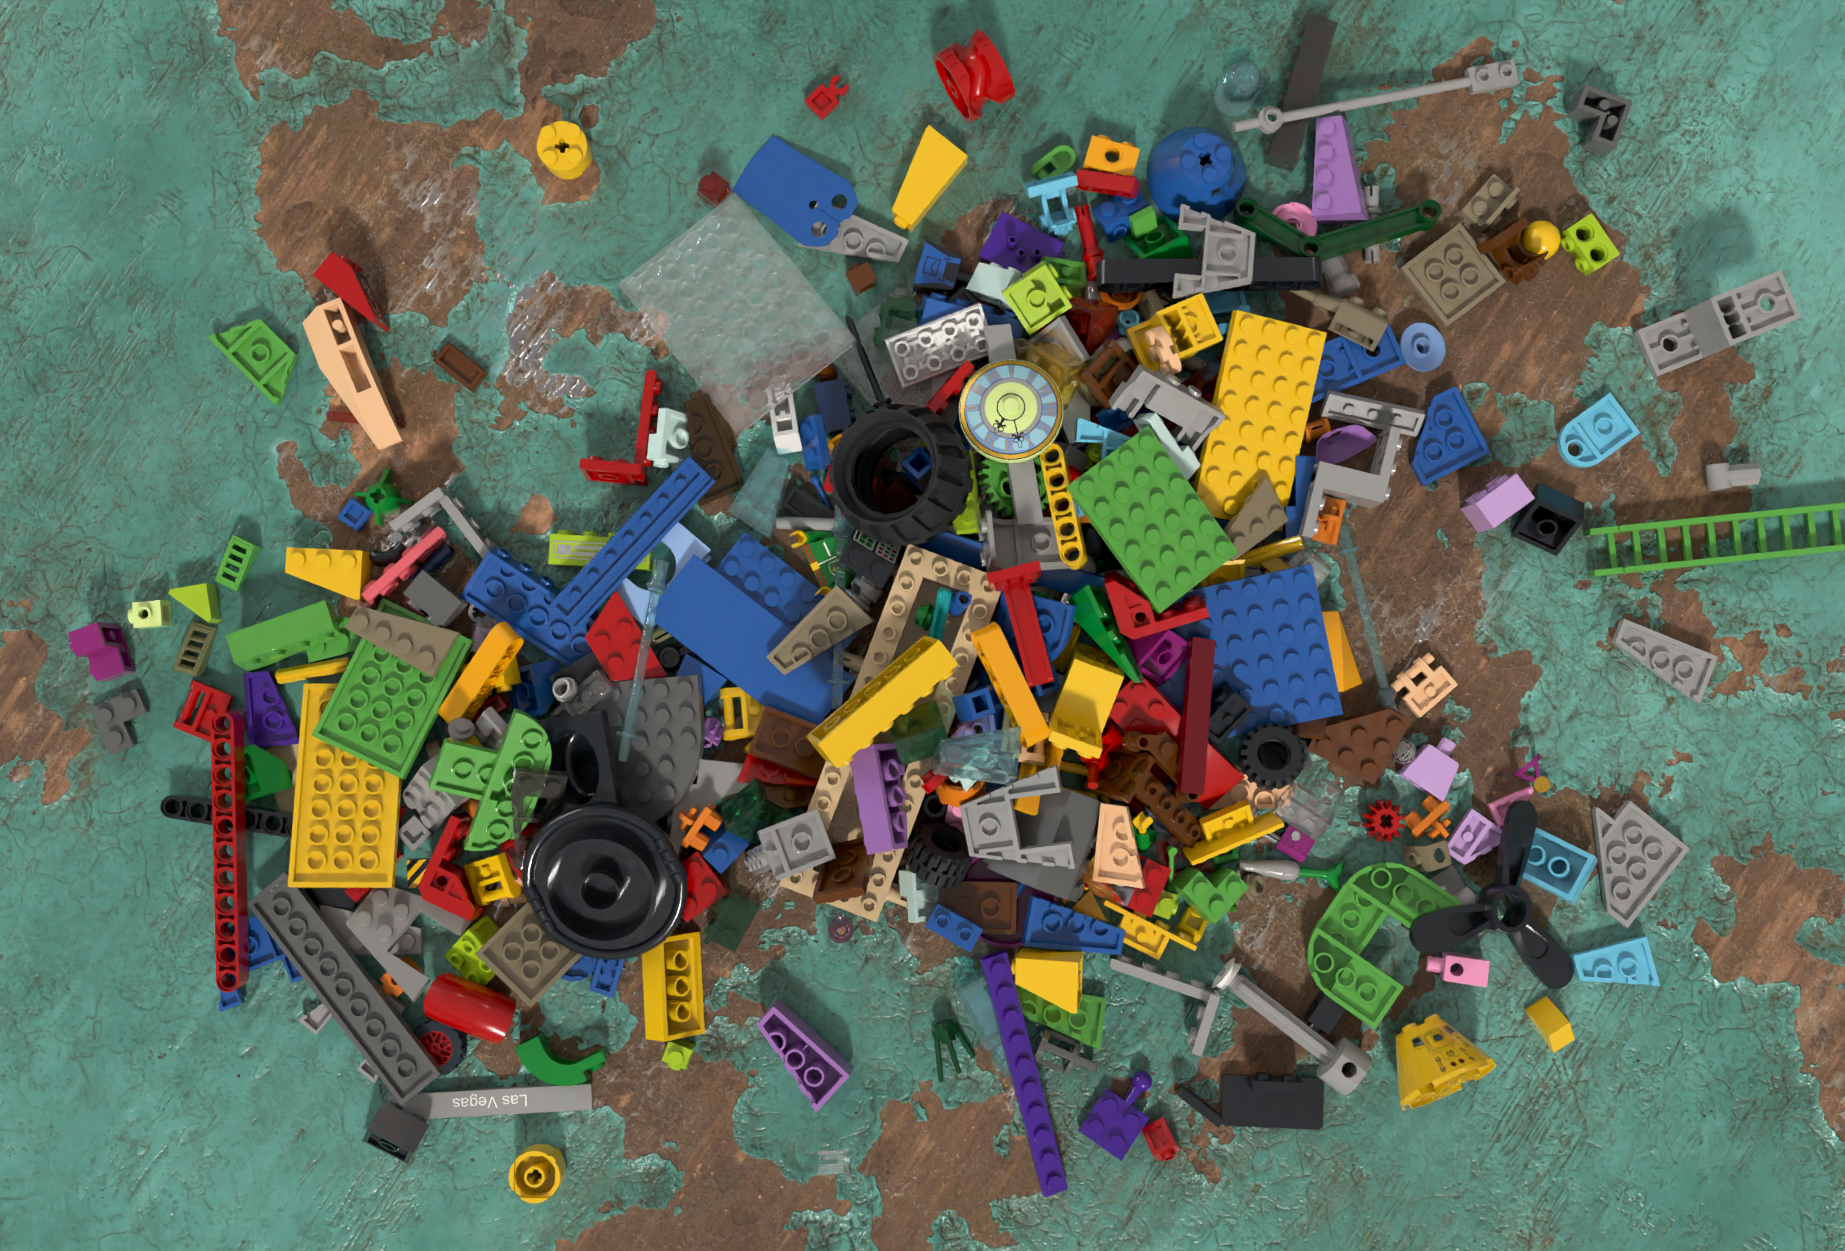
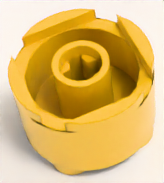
(577, 154)
(527, 1183)

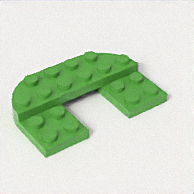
(1350, 924)

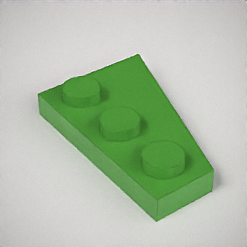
(341, 644)

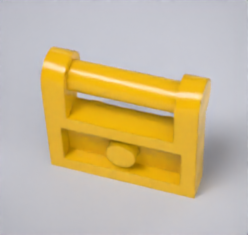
(751, 714)
(490, 871)

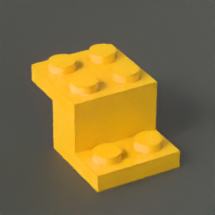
(1187, 324)

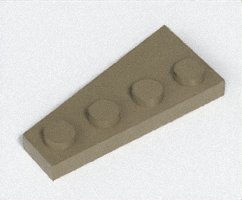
(823, 627)
(407, 639)

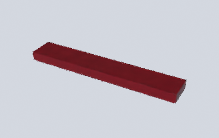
(1196, 716)

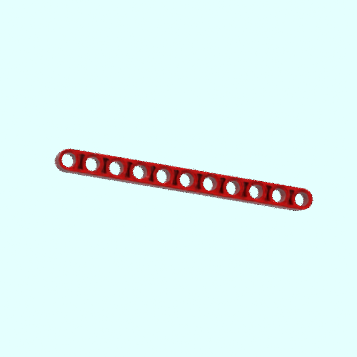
(221, 859)

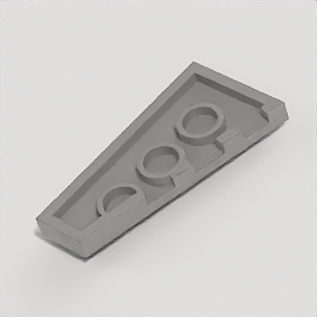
(1671, 660)

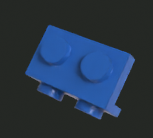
(1115, 213)
(814, 443)

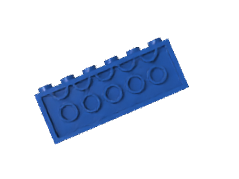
(521, 598)

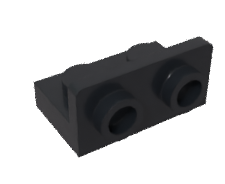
(1226, 712)

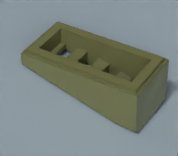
(187, 646)

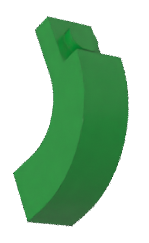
(549, 1067)

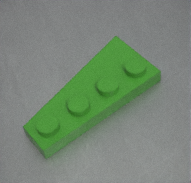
(1083, 1027)

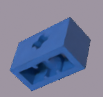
(954, 926)

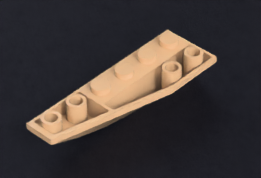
(350, 370)

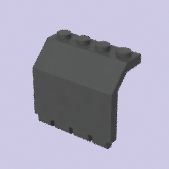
(1059, 819)

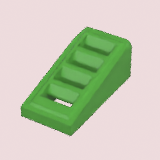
(228, 559)

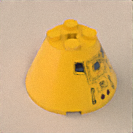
(1435, 1062)

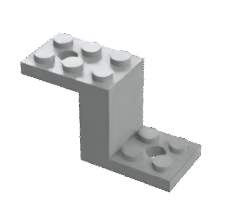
(1717, 324)
(1351, 484)
(437, 806)

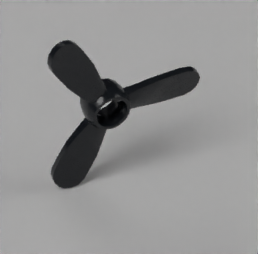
(1459, 923)

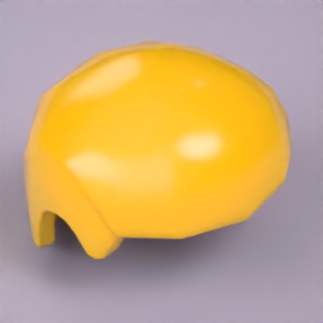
(1541, 237)

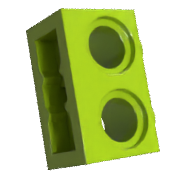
(1594, 241)

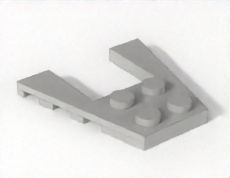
(993, 827)
(383, 921)

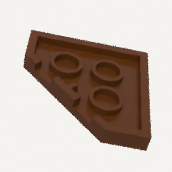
(1362, 742)

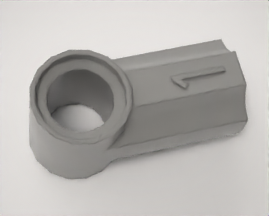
(1725, 476)

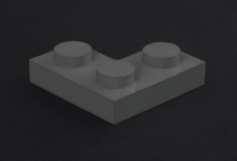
(113, 720)

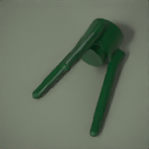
(946, 1033)

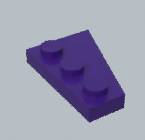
(267, 712)

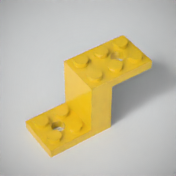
(1085, 701)

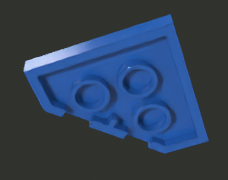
(1446, 438)

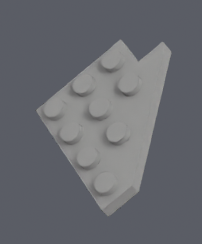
(1632, 859)

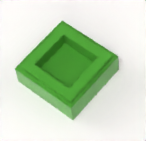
(1143, 222)

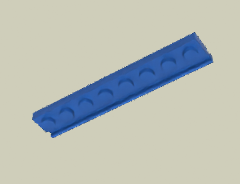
(631, 543)

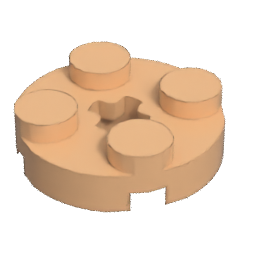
(1162, 351)

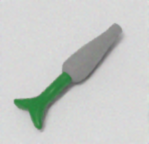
(1291, 870)

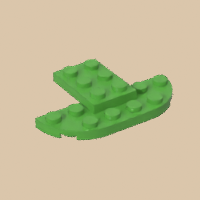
(488, 776)

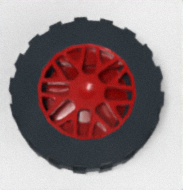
(443, 1043)

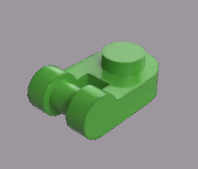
(1060, 159)

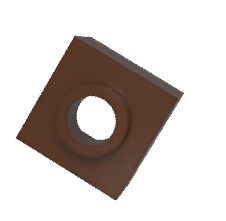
(861, 278)

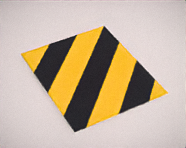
(415, 871)

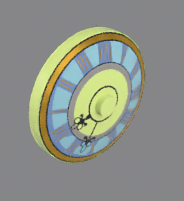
(1011, 411)

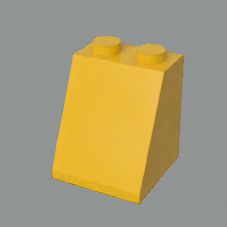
(1051, 975)

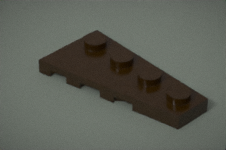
(711, 449)

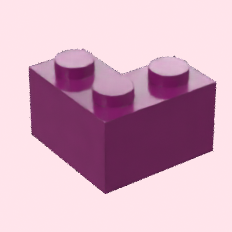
(105, 649)

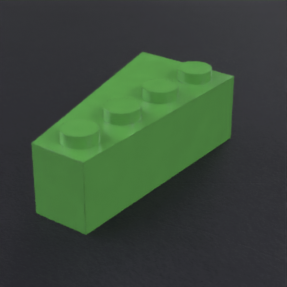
(283, 636)

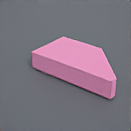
(1499, 807)

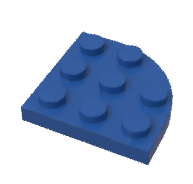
(1055, 623)

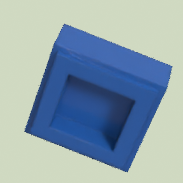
(355, 514)

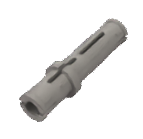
(1374, 211)

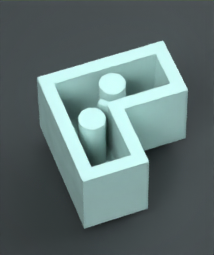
(990, 281)

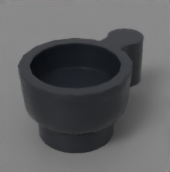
(672, 656)

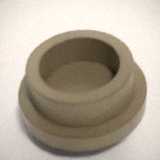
(1256, 885)

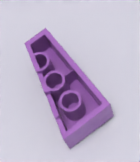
(1336, 180)
(880, 797)
(804, 1053)

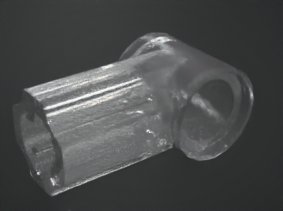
(1340, 279)

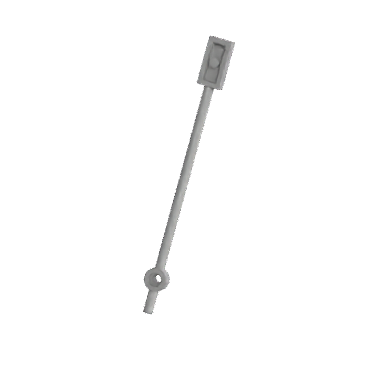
(1476, 79)

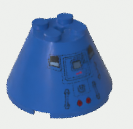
(1196, 170)

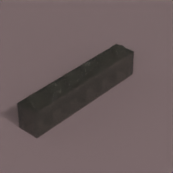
(1301, 90)

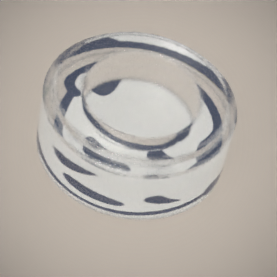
(1404, 752)

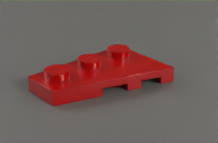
(772, 774)

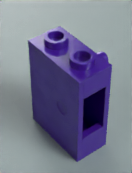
(1018, 245)

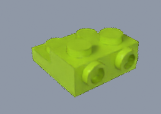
(1037, 297)

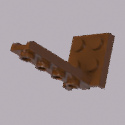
(1131, 776)

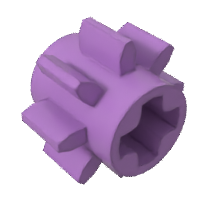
(713, 731)

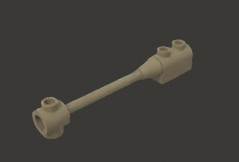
(1348, 316)

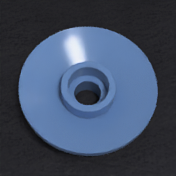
(1429, 343)

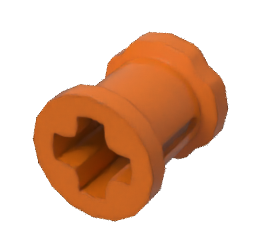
(1316, 429)

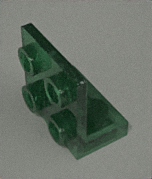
(752, 812)
(732, 922)

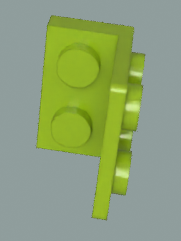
(463, 952)

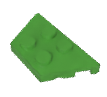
(259, 356)

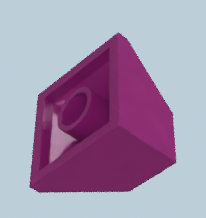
(1159, 654)

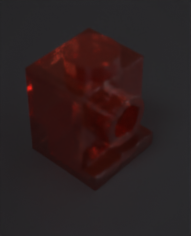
(713, 189)

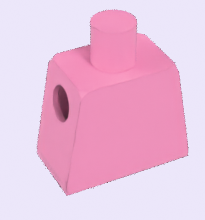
(1471, 968)

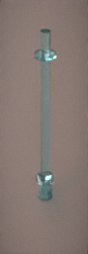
(841, 533)
(656, 587)
(1385, 693)

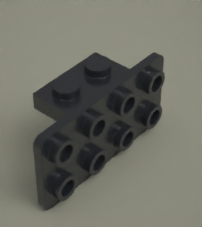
(1272, 1101)

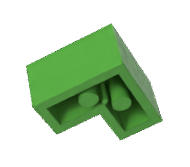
(1210, 896)

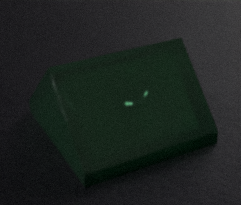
(918, 732)

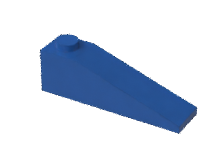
(722, 847)

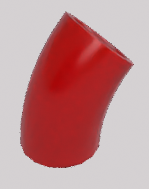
(469, 1007)

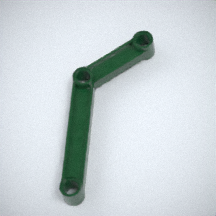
(1336, 242)

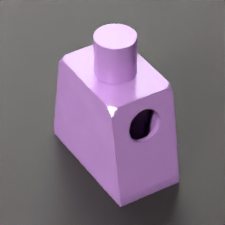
(1432, 769)

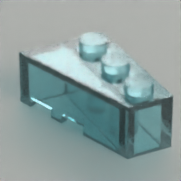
(762, 494)
(980, 756)

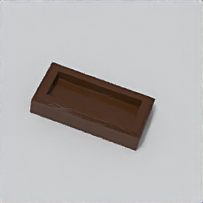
(460, 367)

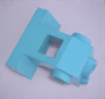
(1060, 221)

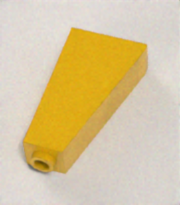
(929, 175)

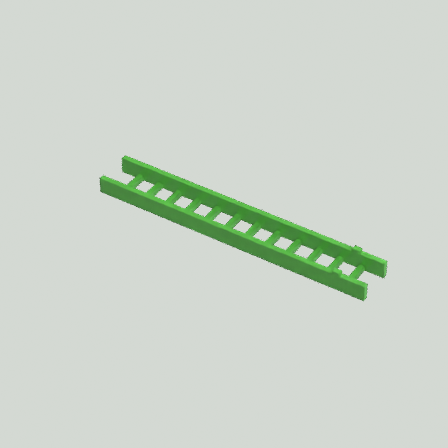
(1709, 521)

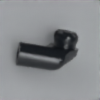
(384, 558)

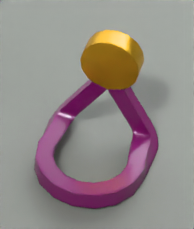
(1540, 783)

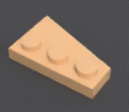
(1256, 797)
(1116, 848)

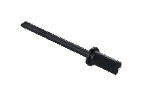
(867, 366)

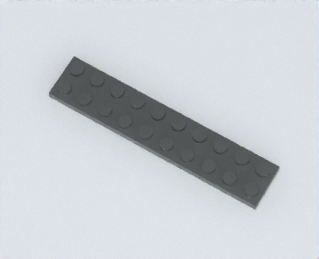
(345, 989)

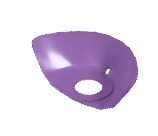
(1344, 445)

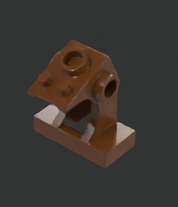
(1524, 264)

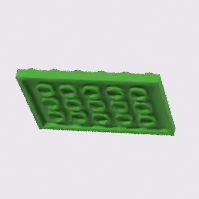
(1152, 519)
(387, 705)

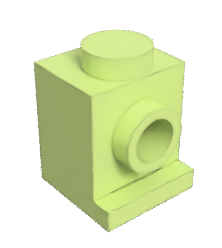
(158, 614)

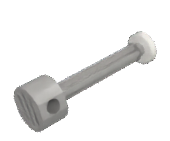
(1330, 1055)

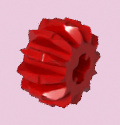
(1374, 821)

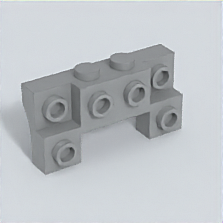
(1171, 400)

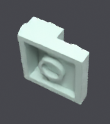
(671, 441)
(920, 896)

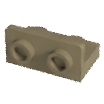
(1488, 203)

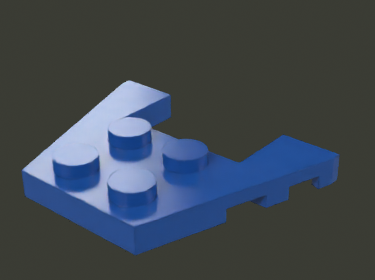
(261, 951)

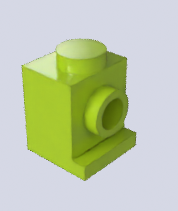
(1167, 904)
(678, 1054)

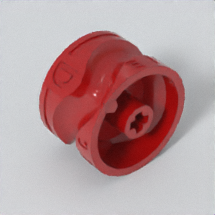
(974, 75)

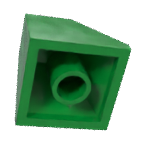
(1161, 243)
(264, 774)

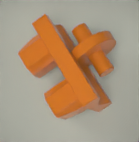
(1330, 521)
(1437, 810)
(708, 817)

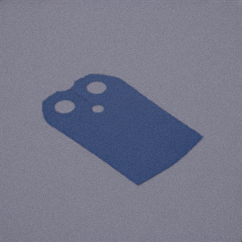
(783, 184)

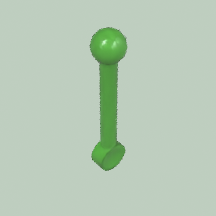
(1171, 850)

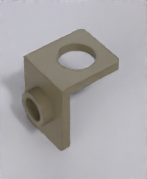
(1422, 857)

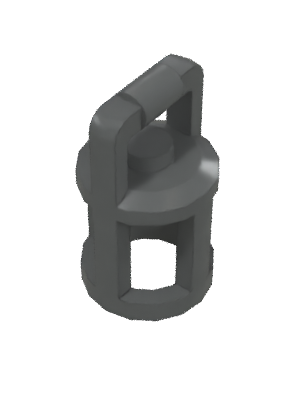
(1071, 1057)

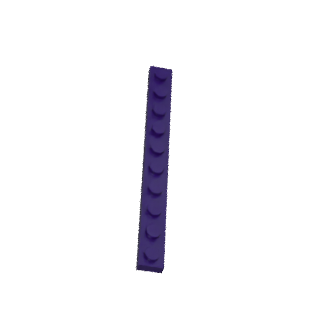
(1023, 1073)

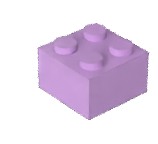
(1497, 503)

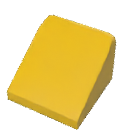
(1191, 924)

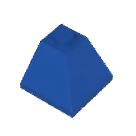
(536, 690)

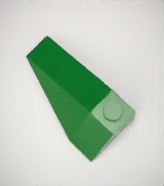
(1100, 623)

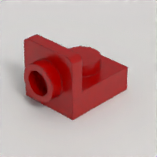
(1161, 1140)

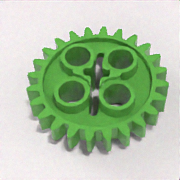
(996, 475)

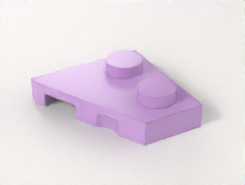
(1473, 837)

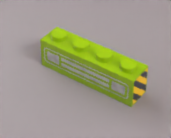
(578, 550)

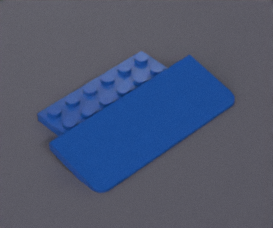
(740, 616)

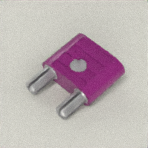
(1293, 843)

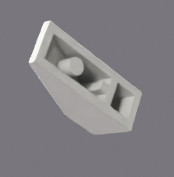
(785, 426)

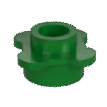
(924, 616)

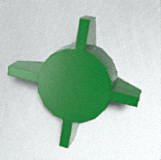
(383, 497)

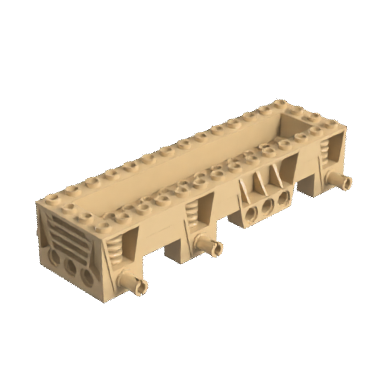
(914, 585)

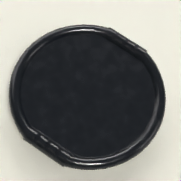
(605, 882)

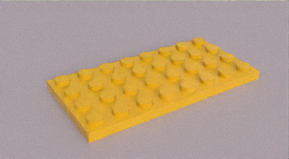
(1266, 399)
(341, 812)

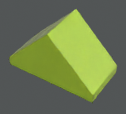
(200, 599)

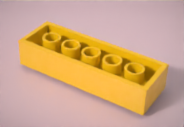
(882, 701)

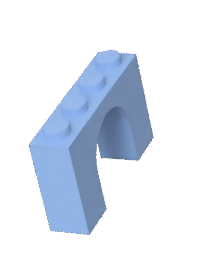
(683, 546)

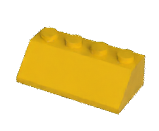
(673, 988)

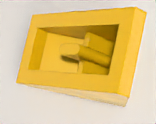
(1550, 1023)

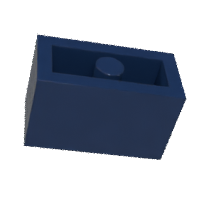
(833, 405)

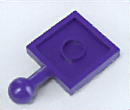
(1115, 1120)

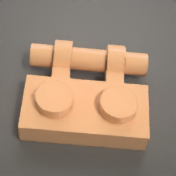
(1428, 691)

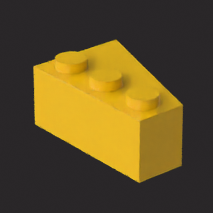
(333, 569)

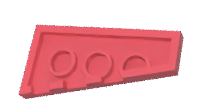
(393, 573)

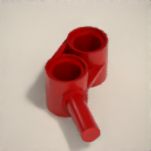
(1110, 742)

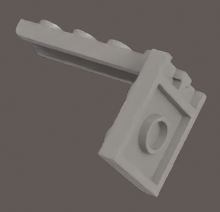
(431, 505)
(790, 847)
(1171, 980)

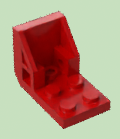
(1128, 601)
(454, 892)

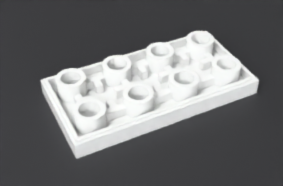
(938, 345)

